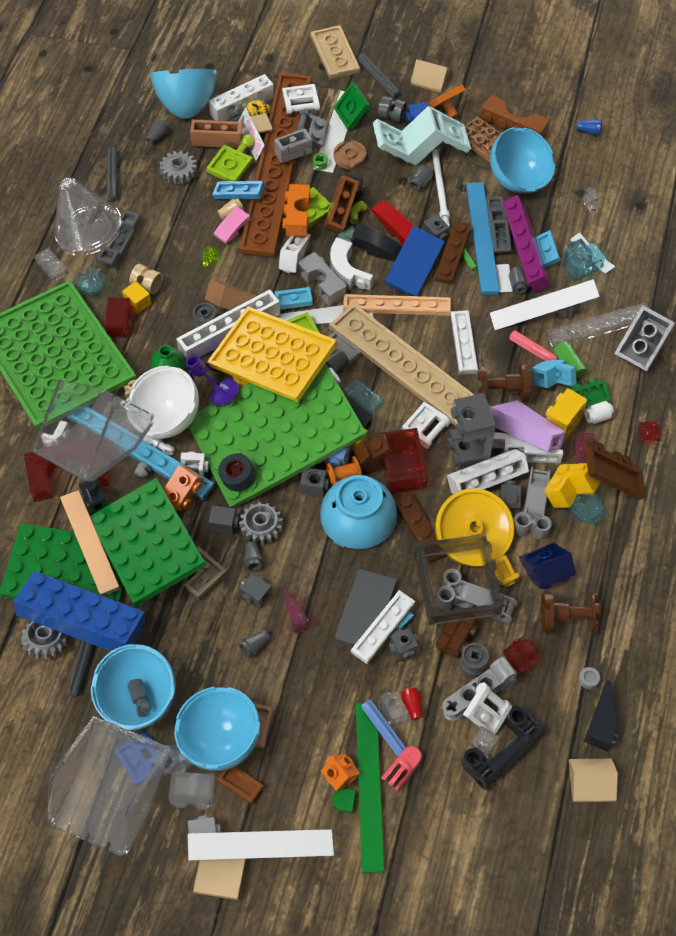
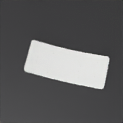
(503, 277)

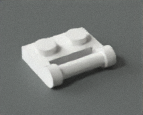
(298, 95)
(422, 419)
(482, 714)

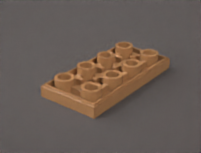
(481, 137)

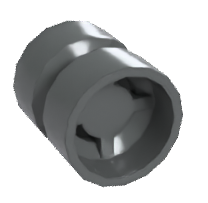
(386, 109)
(203, 313)
(474, 660)

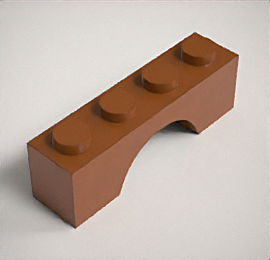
(496, 113)

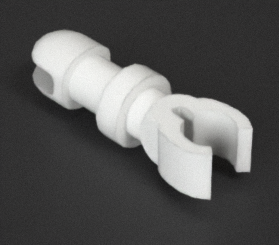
(158, 443)

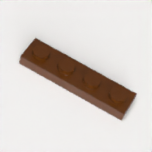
(453, 252)
(416, 522)

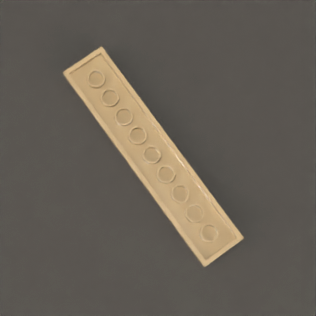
(399, 360)

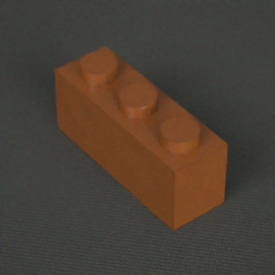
(341, 204)

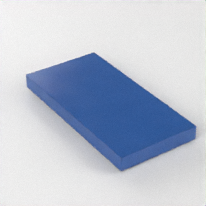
(414, 262)

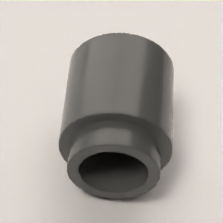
(420, 178)
(518, 280)
(337, 360)

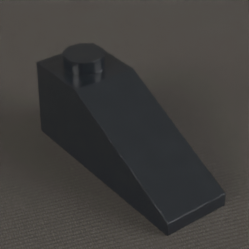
(604, 721)

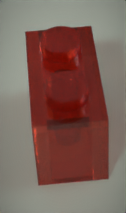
(118, 317)

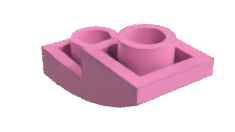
(231, 224)

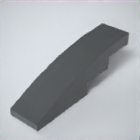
(498, 224)

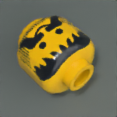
(257, 107)

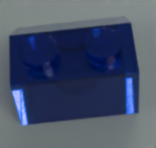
(548, 565)

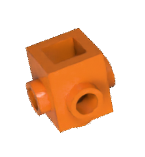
(340, 771)

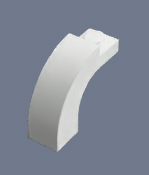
(339, 257)

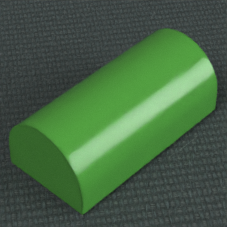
(566, 352)

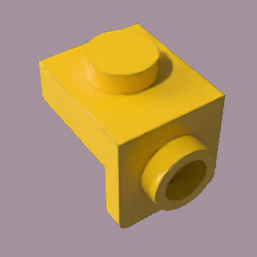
(505, 571)

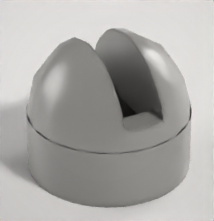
(142, 470)

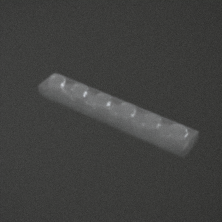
(594, 326)

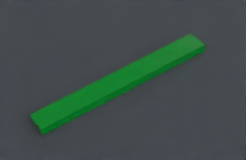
(369, 794)

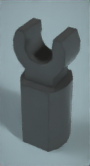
(139, 696)

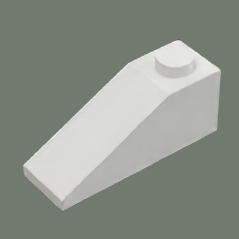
(293, 252)

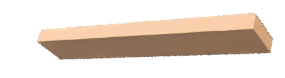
(400, 304)
(90, 543)

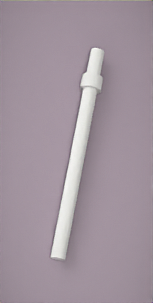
(444, 213)

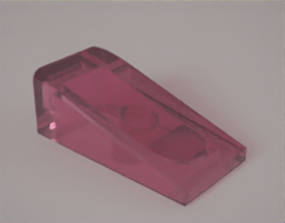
(297, 617)

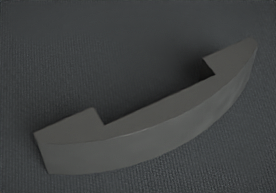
(113, 252)

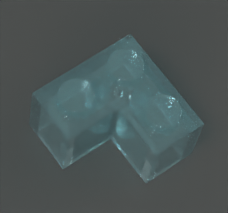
(582, 259)

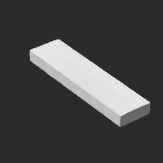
(464, 342)
(383, 627)

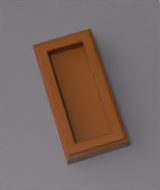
(240, 784)

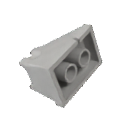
(644, 338)

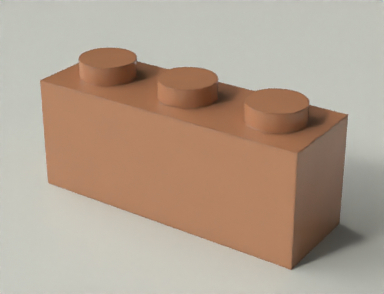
(216, 133)

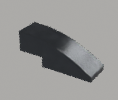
(375, 243)

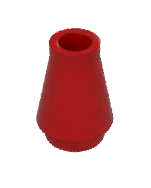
(412, 702)

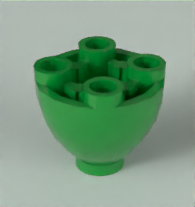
(169, 357)

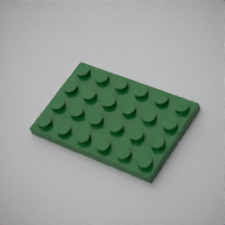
(146, 542)
(52, 554)

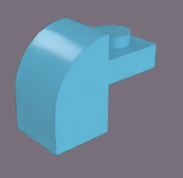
(553, 372)

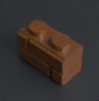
(455, 636)

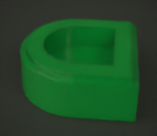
(344, 800)

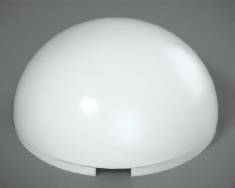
(169, 396)

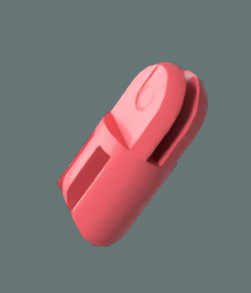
(407, 763)

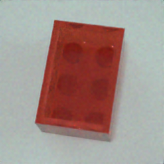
(405, 464)

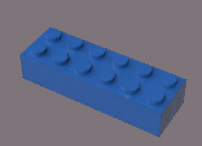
(78, 612)

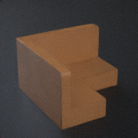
(226, 295)

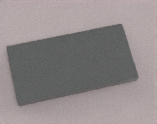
(365, 602)

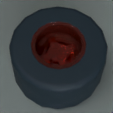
(237, 465)

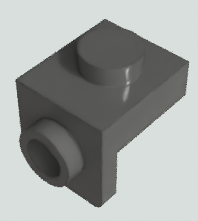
(511, 494)

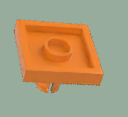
(445, 100)

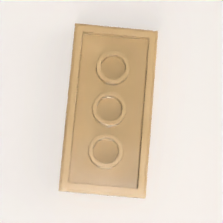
(335, 52)

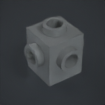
(403, 644)

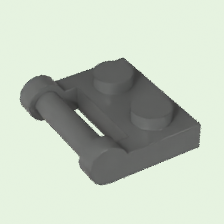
(316, 128)

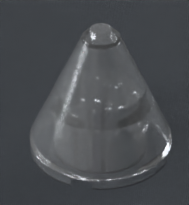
(84, 219)

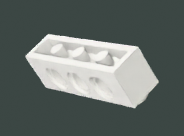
(238, 98)
(489, 472)

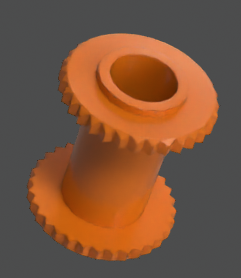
(337, 473)

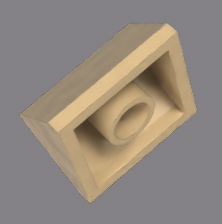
(429, 76)
(593, 780)

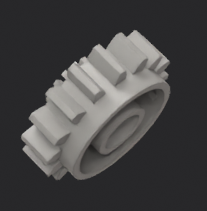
(178, 167)
(261, 513)
(42, 640)

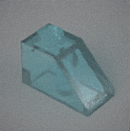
(587, 508)

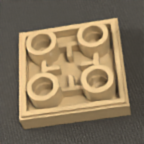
(220, 878)

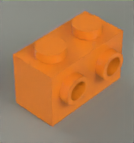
(182, 487)

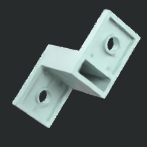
(421, 135)

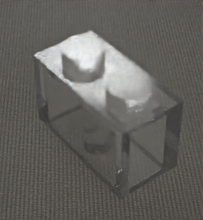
(192, 789)

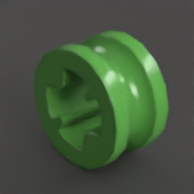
(317, 161)

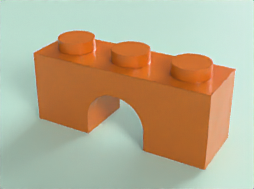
(297, 199)

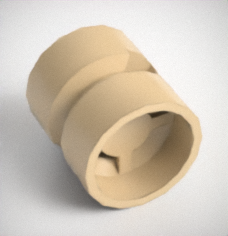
(148, 279)

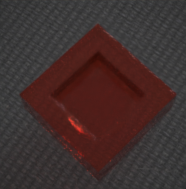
(649, 431)

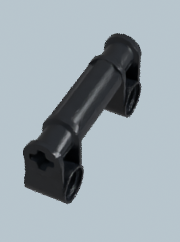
(509, 754)

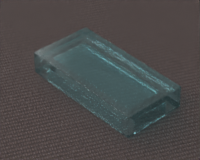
(363, 396)

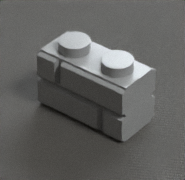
(293, 145)

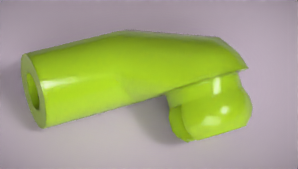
(359, 206)

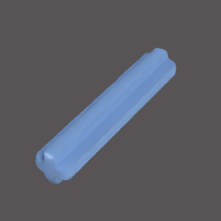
(383, 727)

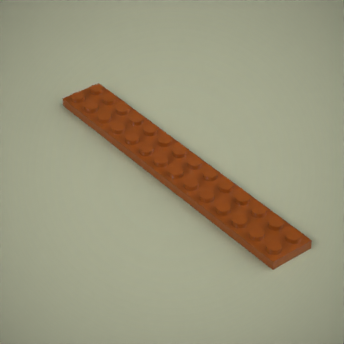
(266, 214)

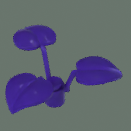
(224, 392)

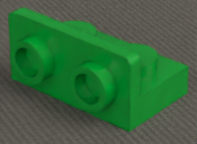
(594, 392)

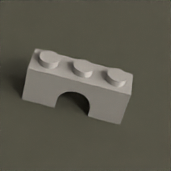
(315, 268)

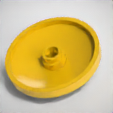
(475, 513)

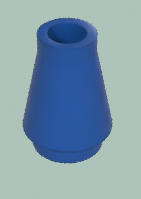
(591, 126)

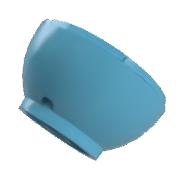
(358, 522)

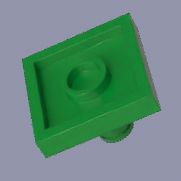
(352, 106)

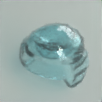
(91, 283)

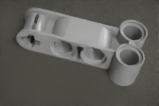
(534, 507)
(469, 595)
(500, 676)

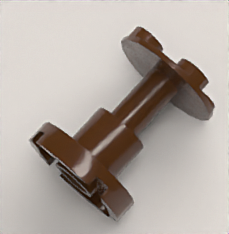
(514, 382)
(561, 612)

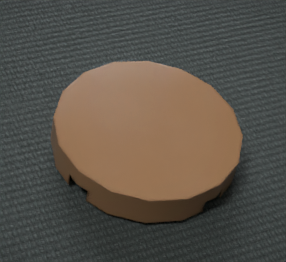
(349, 154)

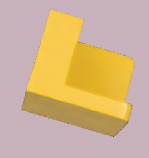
(138, 297)

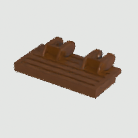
(613, 469)

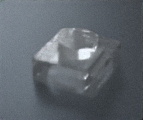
(591, 199)

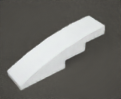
(533, 454)

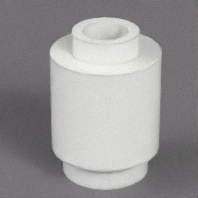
(599, 412)

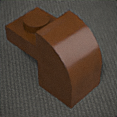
(370, 453)

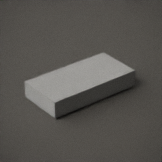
(349, 349)

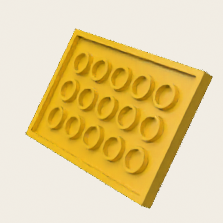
(272, 353)

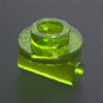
(209, 255)

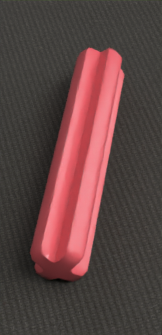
(532, 347)

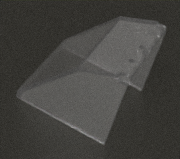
(88, 430)
(106, 785)

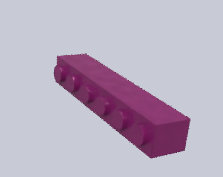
(526, 244)

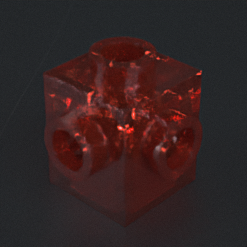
(521, 654)

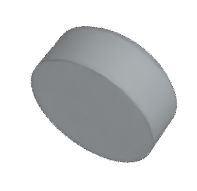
(589, 678)

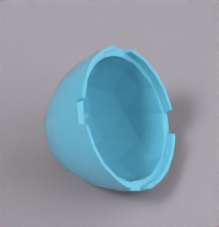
(184, 92)

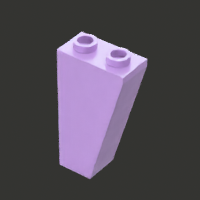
(527, 425)

